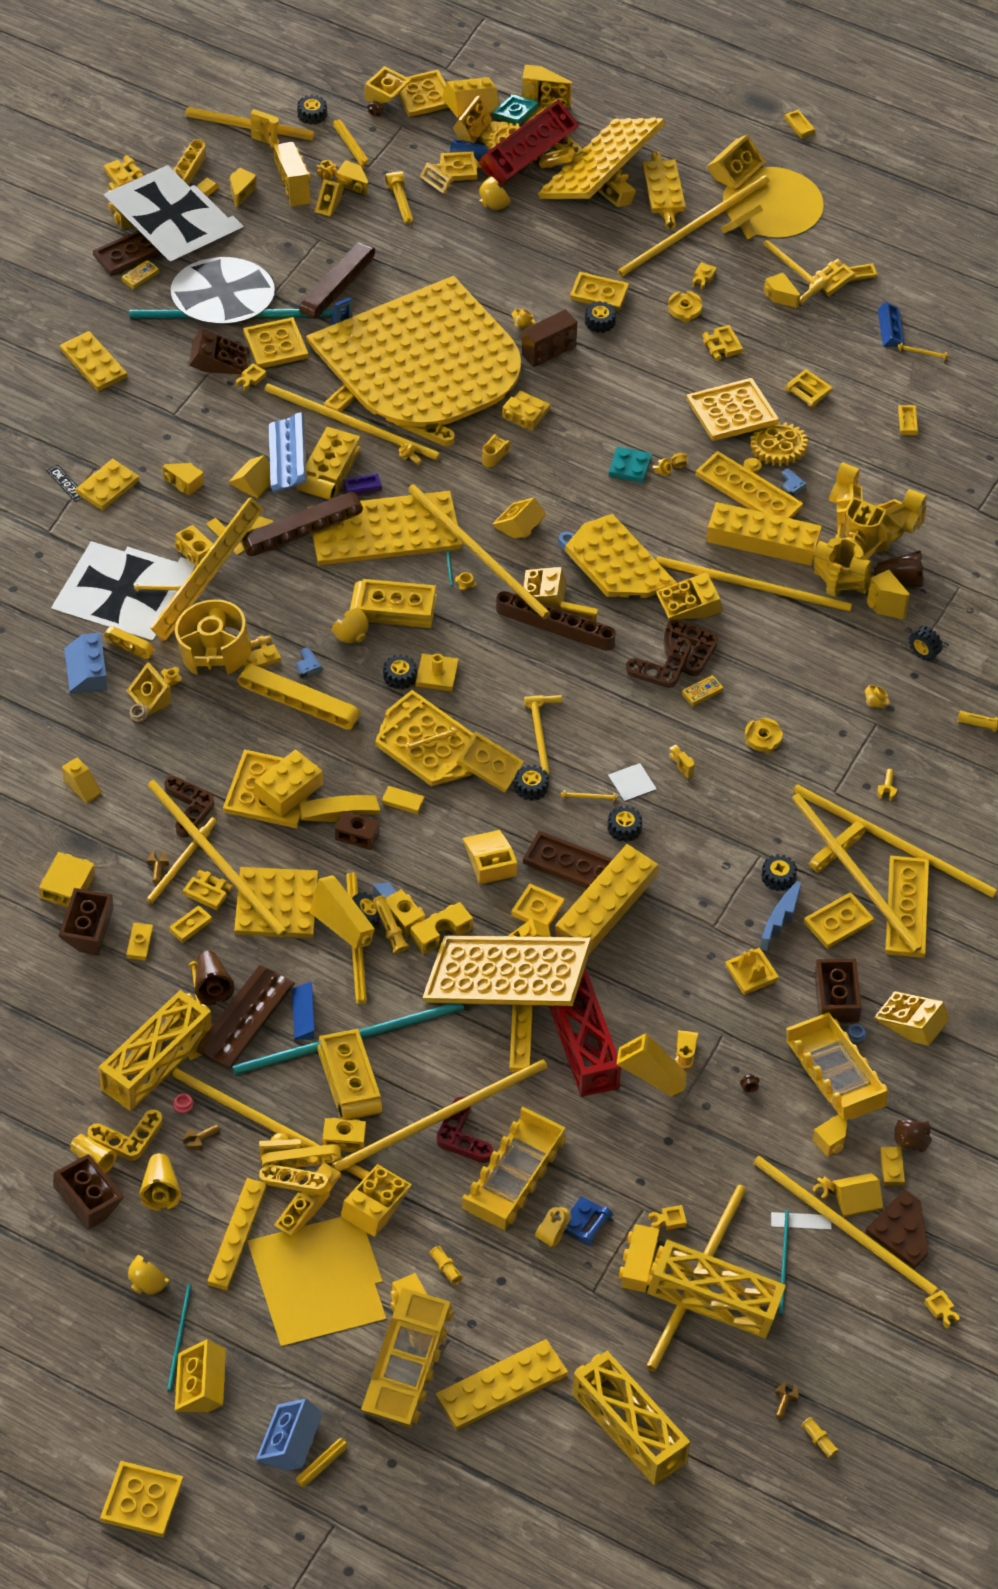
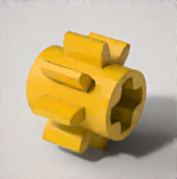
(326, 170)

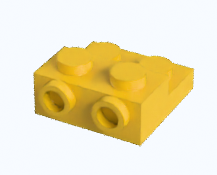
(525, 410)

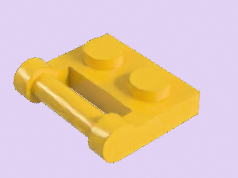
(260, 127)
(812, 385)

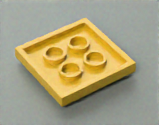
(423, 94)
(275, 343)
(141, 1499)

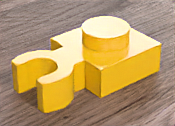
(703, 274)
(251, 375)
(684, 763)
(671, 1217)
(942, 1307)

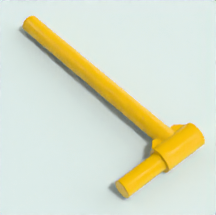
(815, 284)
(534, 704)

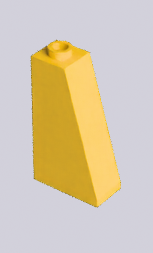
(340, 913)
(652, 1064)

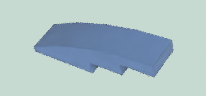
(782, 913)

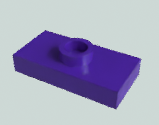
(362, 484)

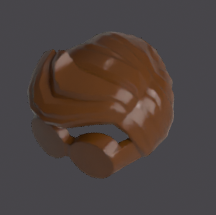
(912, 1135)

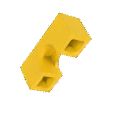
(453, 919)

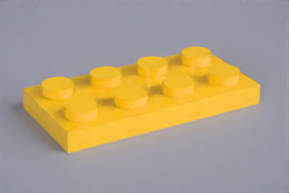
(93, 361)

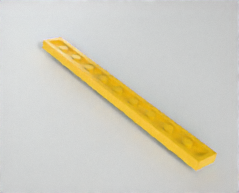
(207, 568)

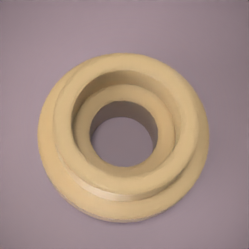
(135, 709)

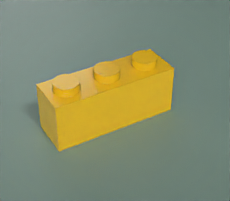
(639, 1257)

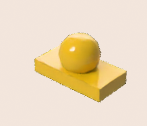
(278, 1142)

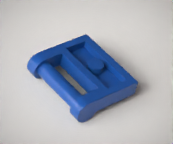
(581, 1216)

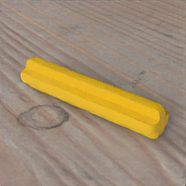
(321, 1462)

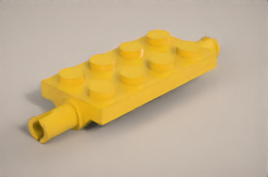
(663, 188)

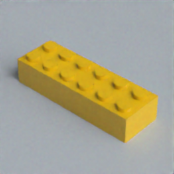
(763, 533)
(608, 897)

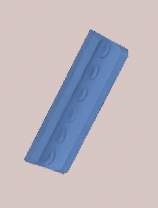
(287, 453)

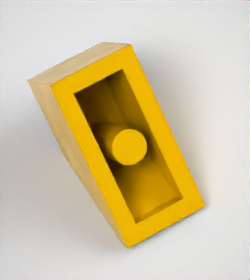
(242, 185)
(329, 197)
(781, 290)
(81, 780)
(830, 1135)

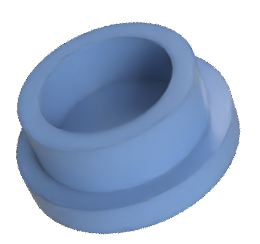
(856, 1033)

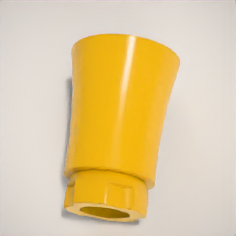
(101, 1155)

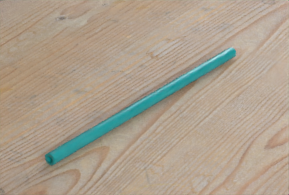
(266, 313)
(364, 1033)

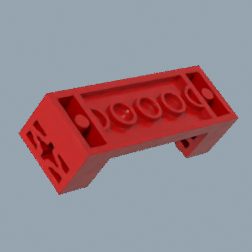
(528, 143)

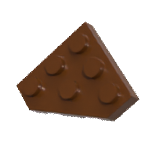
(902, 1229)

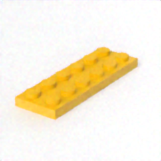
(747, 487)
(909, 902)
(501, 1384)

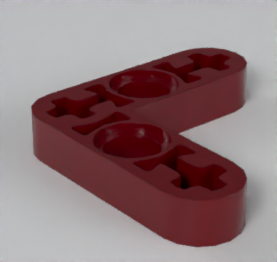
(455, 1138)

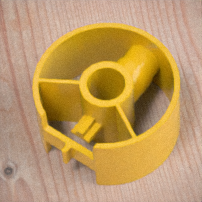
(204, 639)

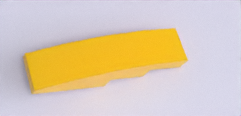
(331, 808)

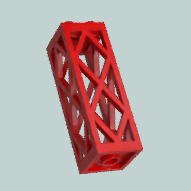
(604, 1073)

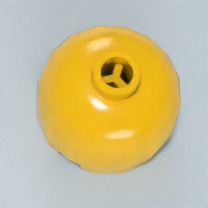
(493, 196)
(352, 627)
(146, 1277)

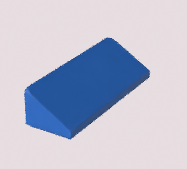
(463, 146)
(890, 325)
(303, 1011)

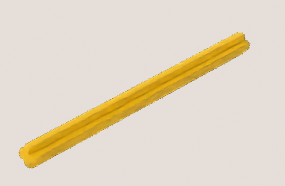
(246, 123)
(357, 954)

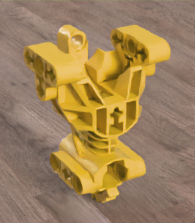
(865, 531)

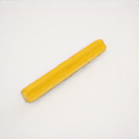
(350, 142)

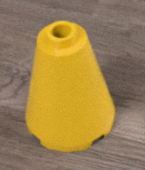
(160, 1184)

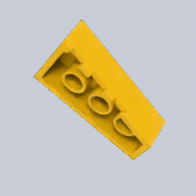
(293, 173)

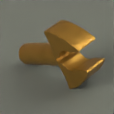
(163, 861)
(198, 1137)
(780, 1391)

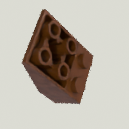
(217, 354)

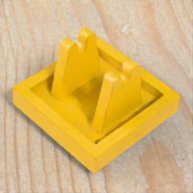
(751, 971)

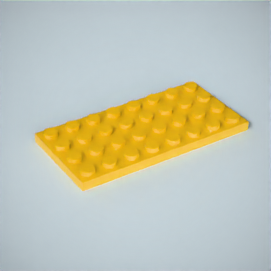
(601, 158)
(388, 530)
(508, 970)

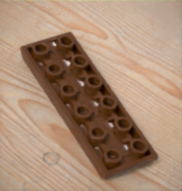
(244, 1016)

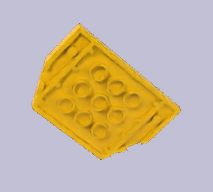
(616, 560)
(418, 719)

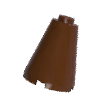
(906, 568)
(212, 979)

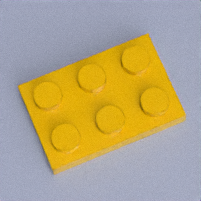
(593, 288)
(107, 484)
(490, 762)
(838, 920)

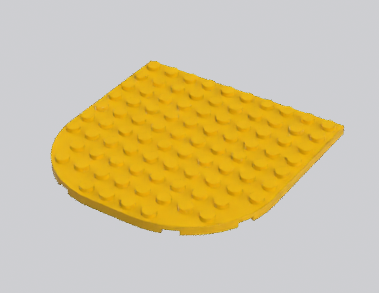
(423, 356)

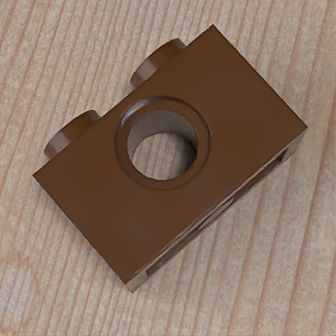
(357, 830)

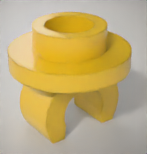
(664, 467)
(826, 1184)

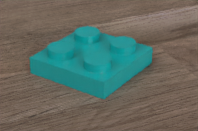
(515, 109)
(630, 464)

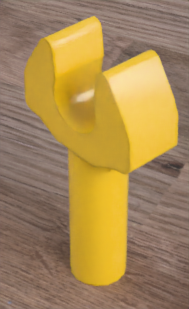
(887, 787)

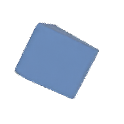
(383, 889)

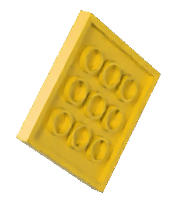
(732, 409)
(241, 795)
(285, 894)

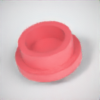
(183, 1103)

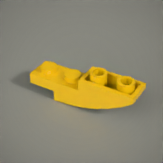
(305, 1205)

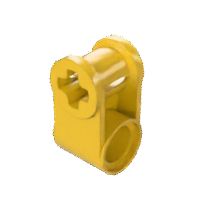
(494, 451)
(686, 1048)
(551, 1228)

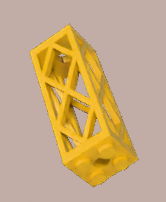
(114, 1079)
(713, 1275)
(673, 1449)

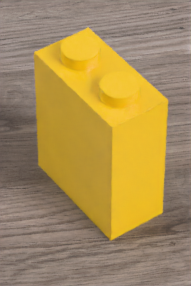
(65, 875)

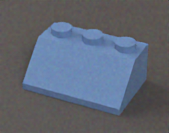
(86, 664)
(290, 1435)

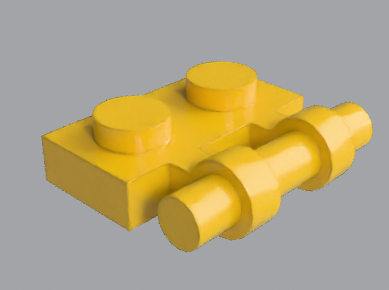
(118, 172)
(837, 278)
(727, 342)
(265, 655)
(205, 893)

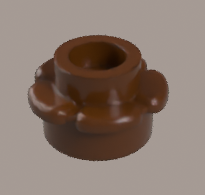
(375, 108)
(749, 1083)

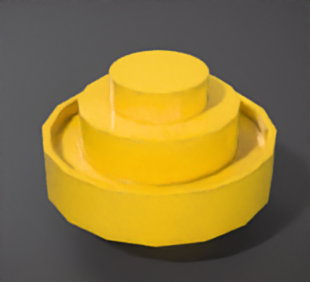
(523, 318)
(876, 697)

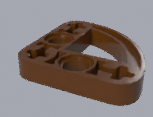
(700, 645)

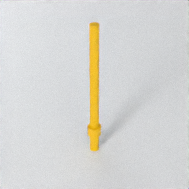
(180, 862)

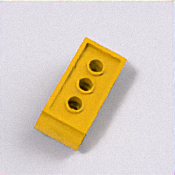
(330, 463)
(395, 602)
(349, 1075)

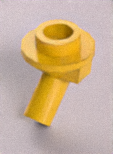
(407, 451)

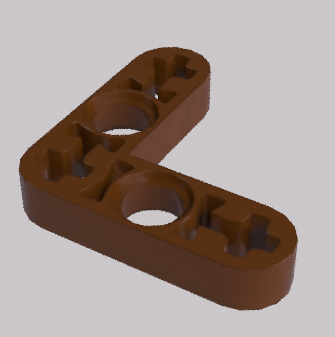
(662, 671)
(194, 801)

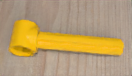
(395, 182)

